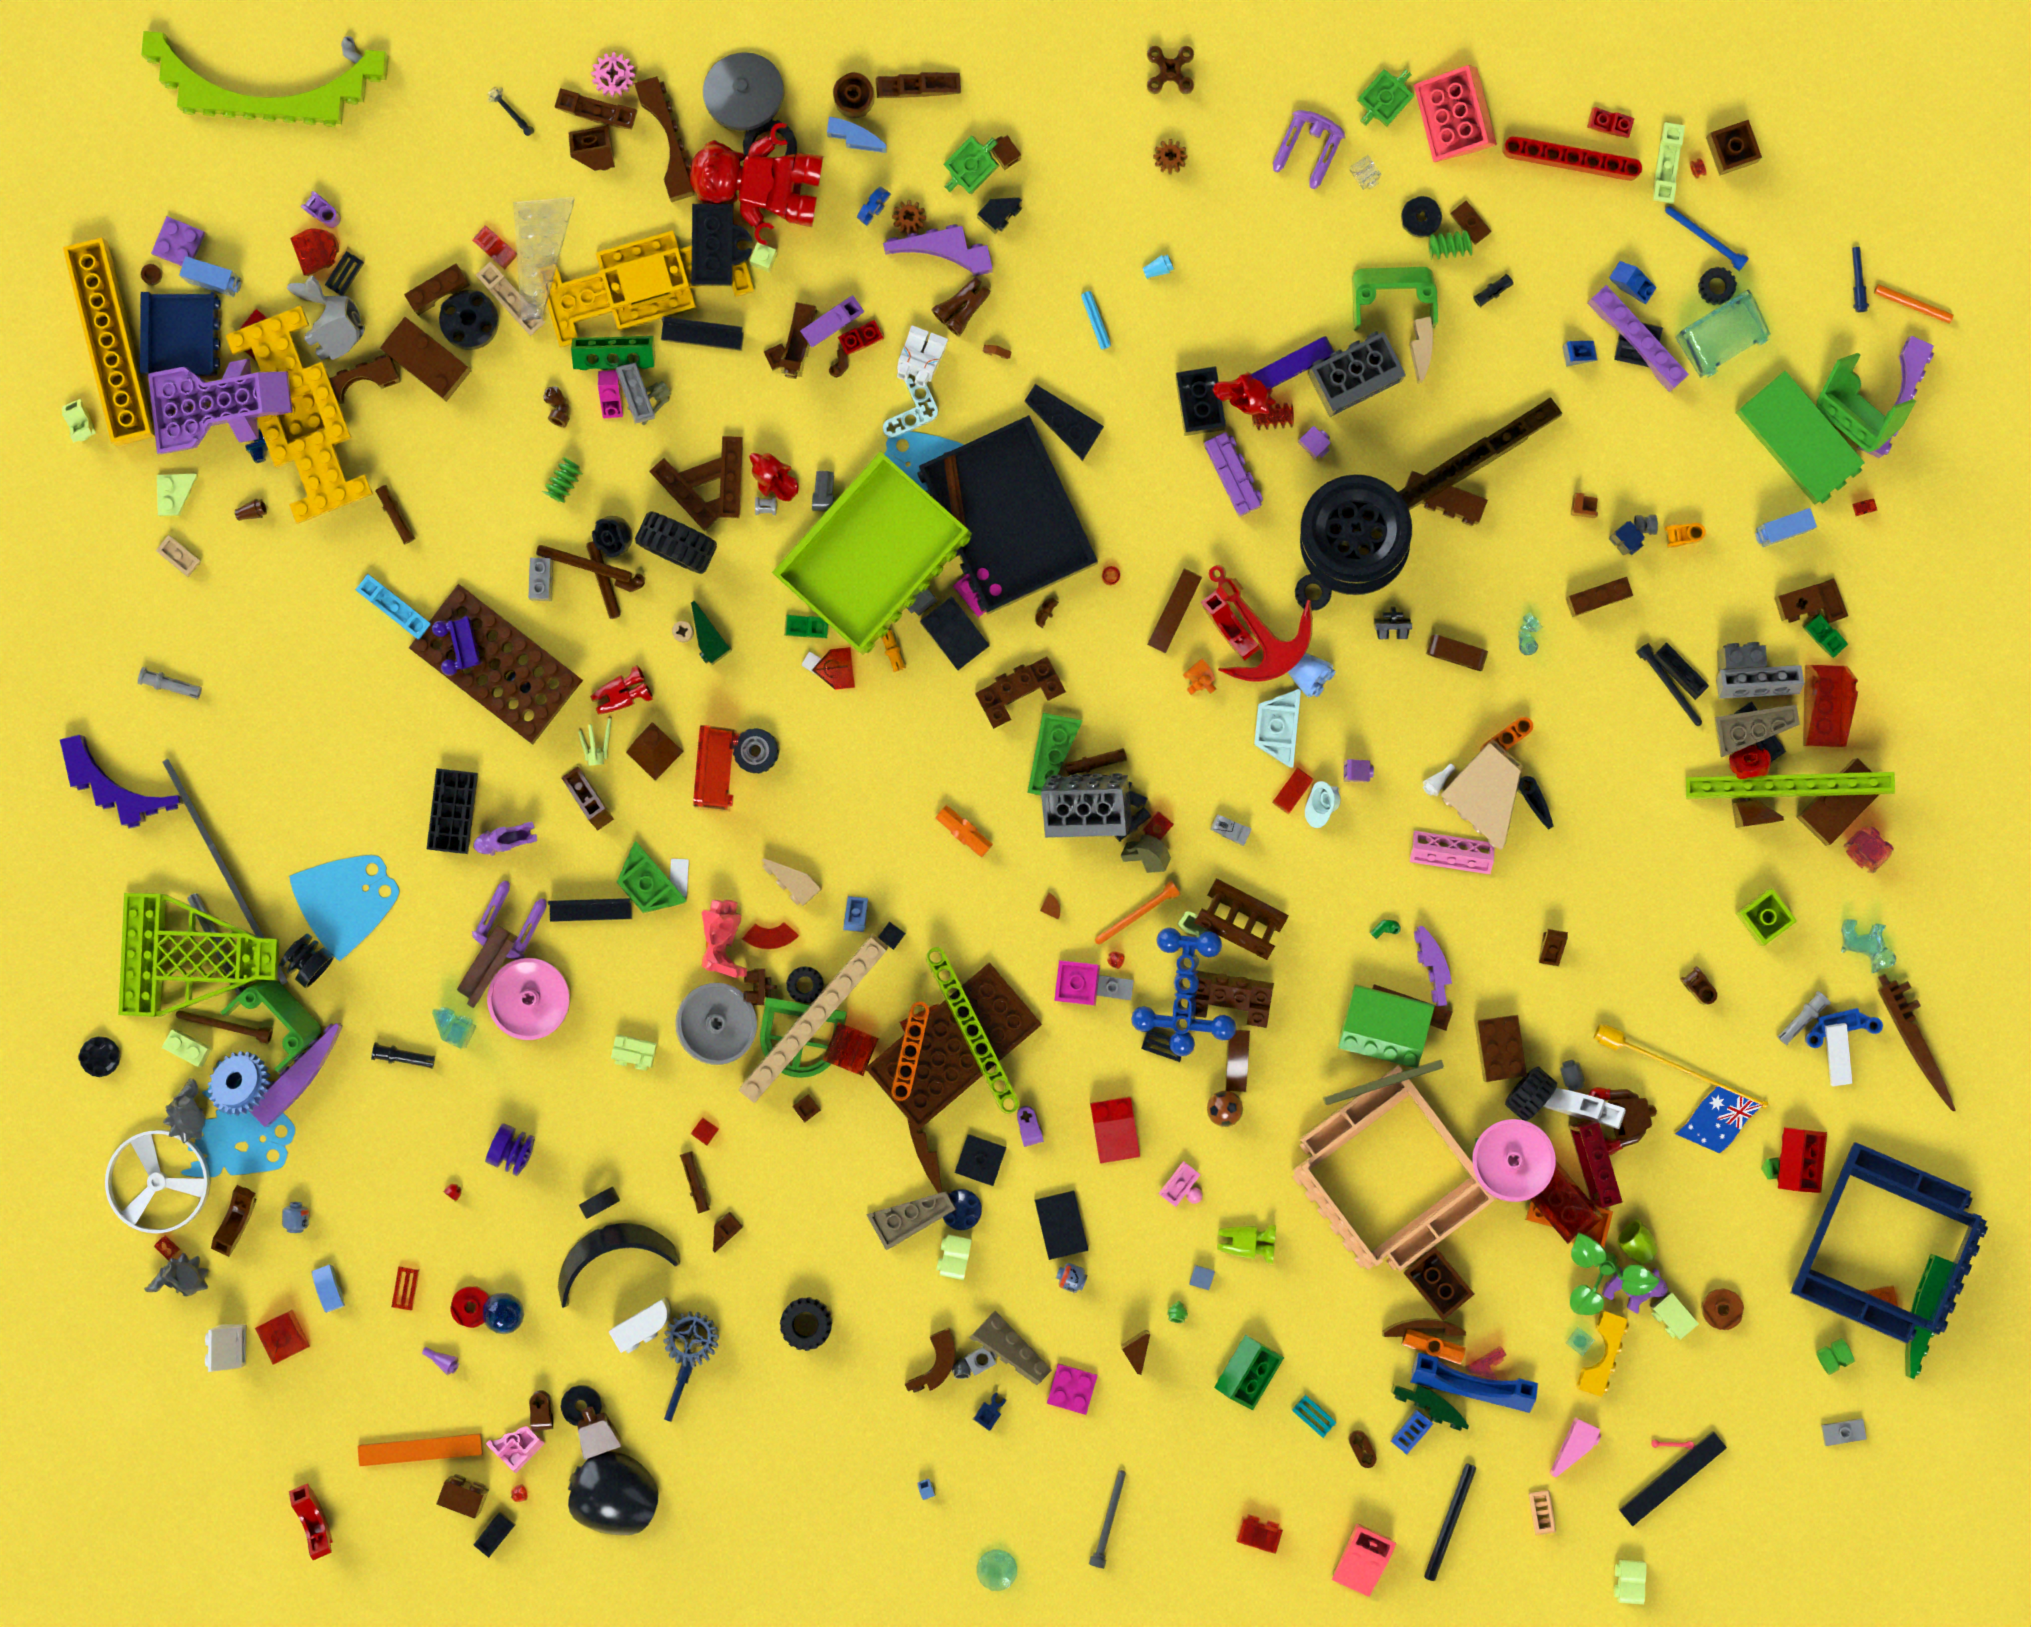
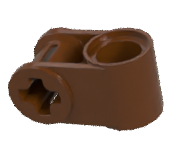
(1699, 985)
(540, 1415)

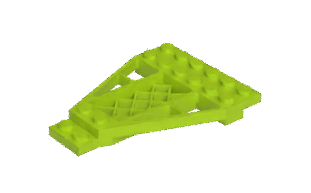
(144, 949)

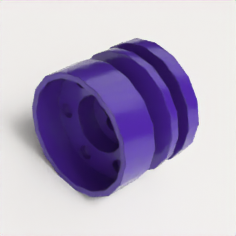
(510, 1149)

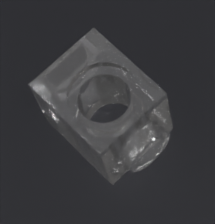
(1366, 173)

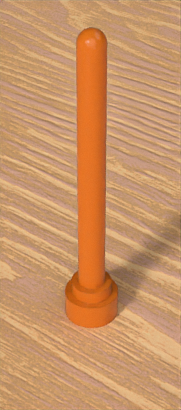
(1168, 892)

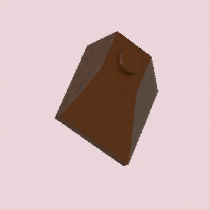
(592, 148)
(654, 751)
(1753, 813)

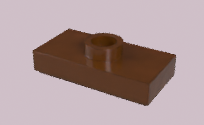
(1471, 222)

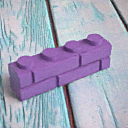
(1232, 474)

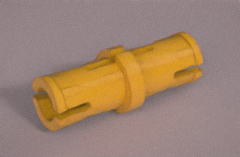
(892, 651)

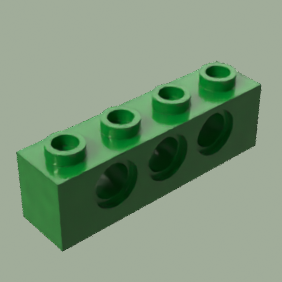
(605, 346)

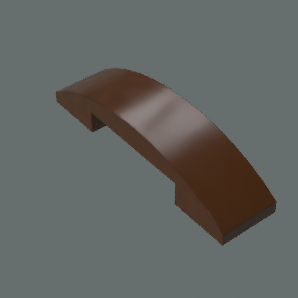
(595, 110)
(1397, 1329)

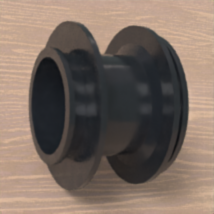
(1351, 571)

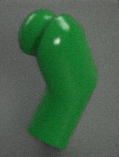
(1386, 926)

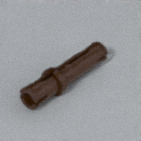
(395, 515)
(1087, 764)
(695, 1184)

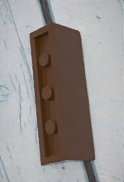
(486, 964)

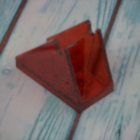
(1828, 705)

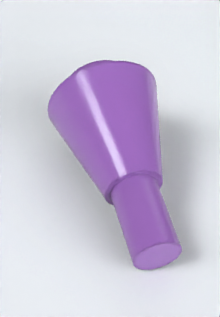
(445, 1362)

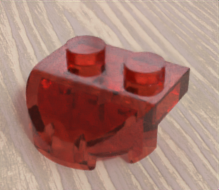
(315, 249)

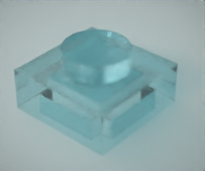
(1580, 1341)

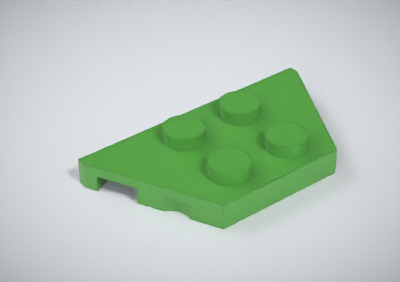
(647, 883)

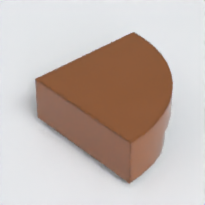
(992, 349)
(1051, 906)

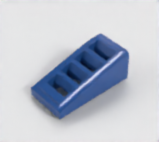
(1411, 1421)

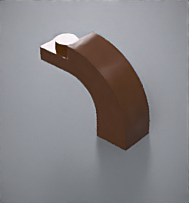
(235, 1221)
(945, 1355)

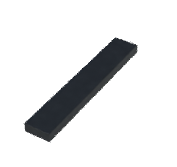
(1672, 1478)

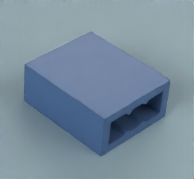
(210, 276)
(1785, 527)

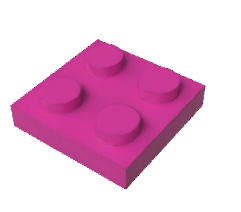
(970, 598)
(1077, 982)
(1072, 1389)

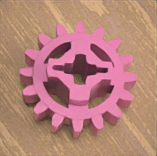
(604, 74)

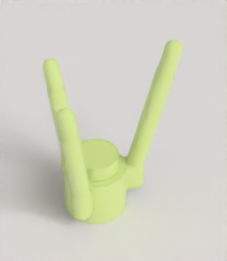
(595, 756)

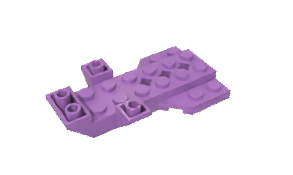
(233, 401)

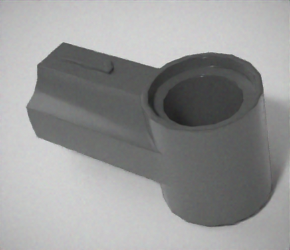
(823, 496)

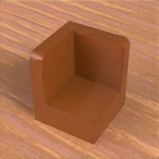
(1584, 506)

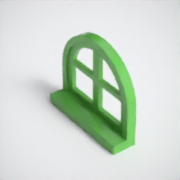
(797, 1009)

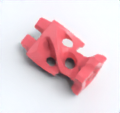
(720, 929)

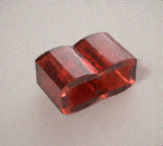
(1259, 1534)

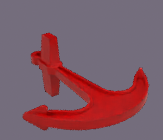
(1278, 654)

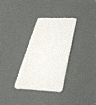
(679, 875)

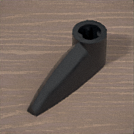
(1536, 801)

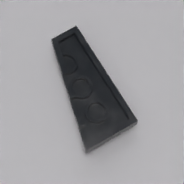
(1068, 423)

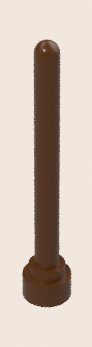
(262, 1034)

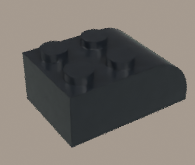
(1198, 404)

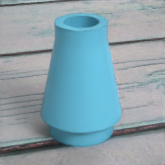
(1159, 266)

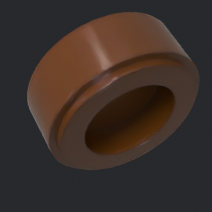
(151, 274)

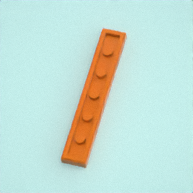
(420, 1449)

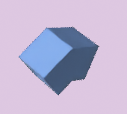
(926, 1489)

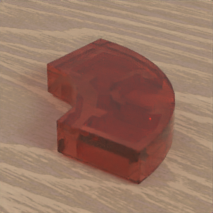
(770, 938)

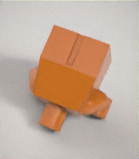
(1201, 677)

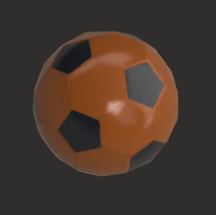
(1224, 1108)

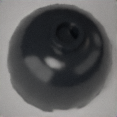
(612, 535)

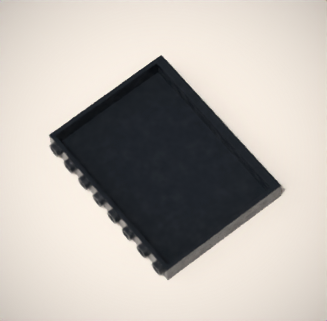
(1015, 513)

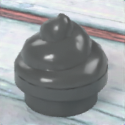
(961, 1369)

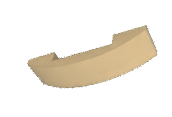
(507, 296)

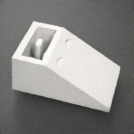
(226, 1347)

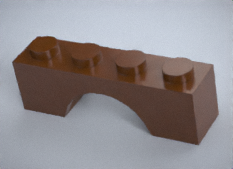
(380, 371)

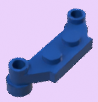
(1851, 1017)

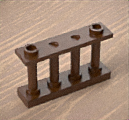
(1247, 905)

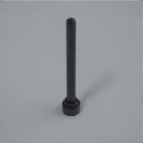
(1646, 653)

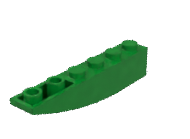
(1923, 1306)

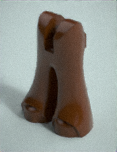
(945, 310)

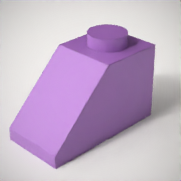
(1358, 770)

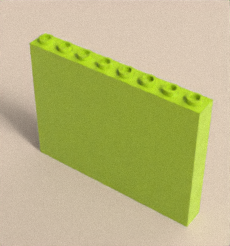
(872, 553)

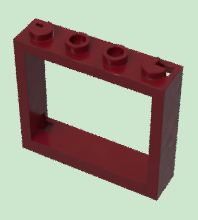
(1595, 1163)

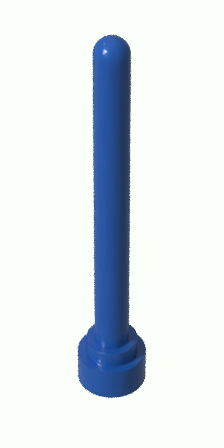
(1737, 259)

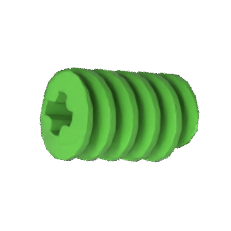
(1450, 244)
(563, 480)

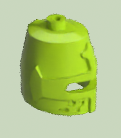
(1640, 1246)

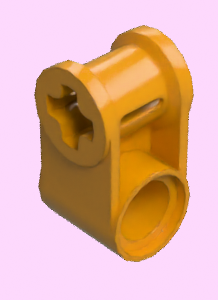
(1683, 535)

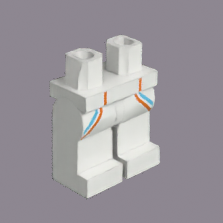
(921, 363)

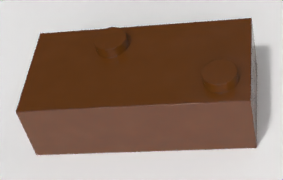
(425, 359)
(1831, 815)

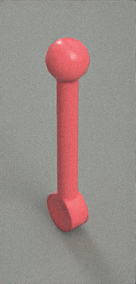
(1689, 1444)

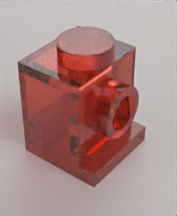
(1160, 820)

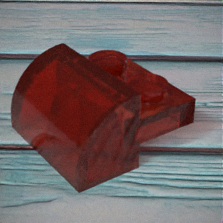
(850, 1049)

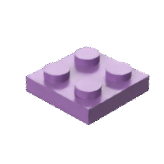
(177, 241)

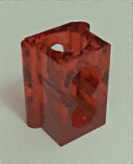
(169, 1244)

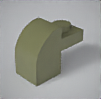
(1149, 850)

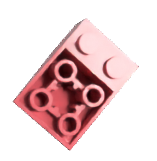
(1364, 1560)

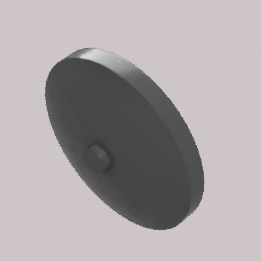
(743, 91)

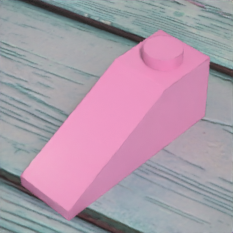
(1576, 1444)

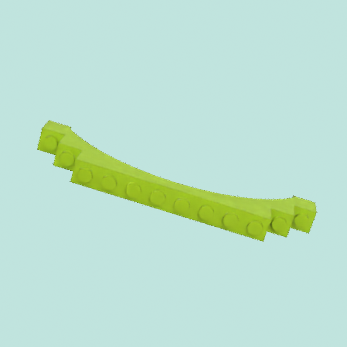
(318, 105)

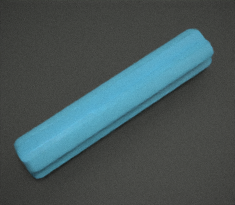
(1096, 320)

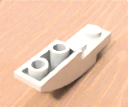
(1586, 1107)

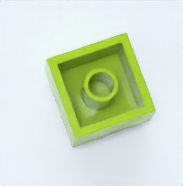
(1766, 917)

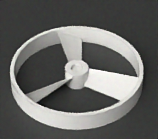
(156, 1181)

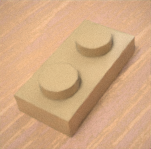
(178, 556)

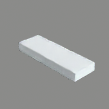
(1838, 1054)

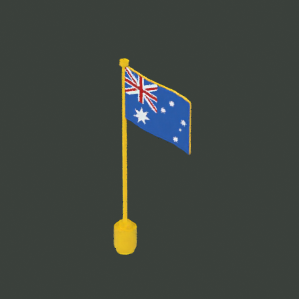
(1719, 1113)

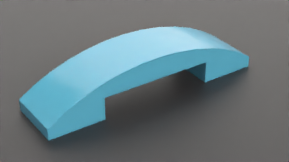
(393, 606)

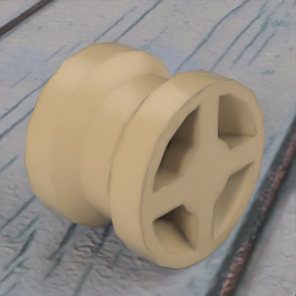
(683, 635)

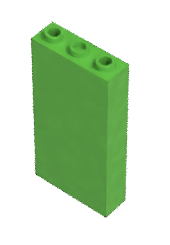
(1800, 438)

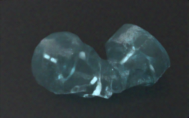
(1526, 642)

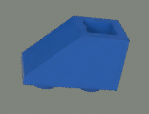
(1633, 282)

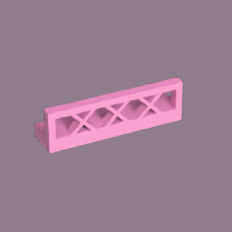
(1452, 856)

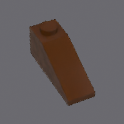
(587, 798)

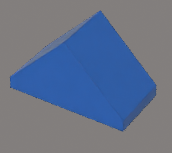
(1579, 352)

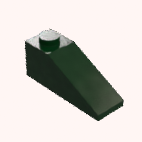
(709, 640)

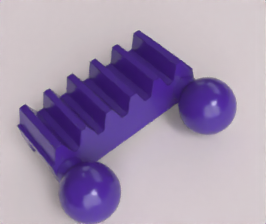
(463, 642)

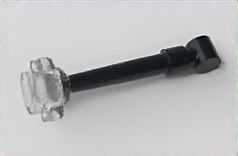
(495, 95)

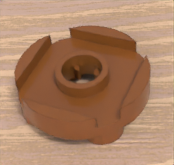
(1719, 1320)

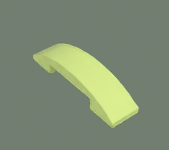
(1667, 163)

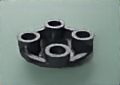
(99, 1056)

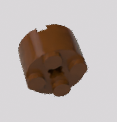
(856, 106)

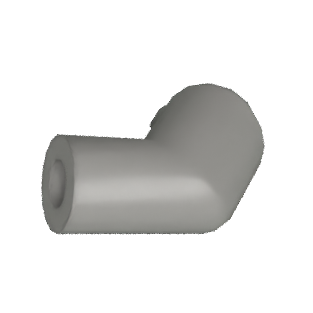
(348, 50)

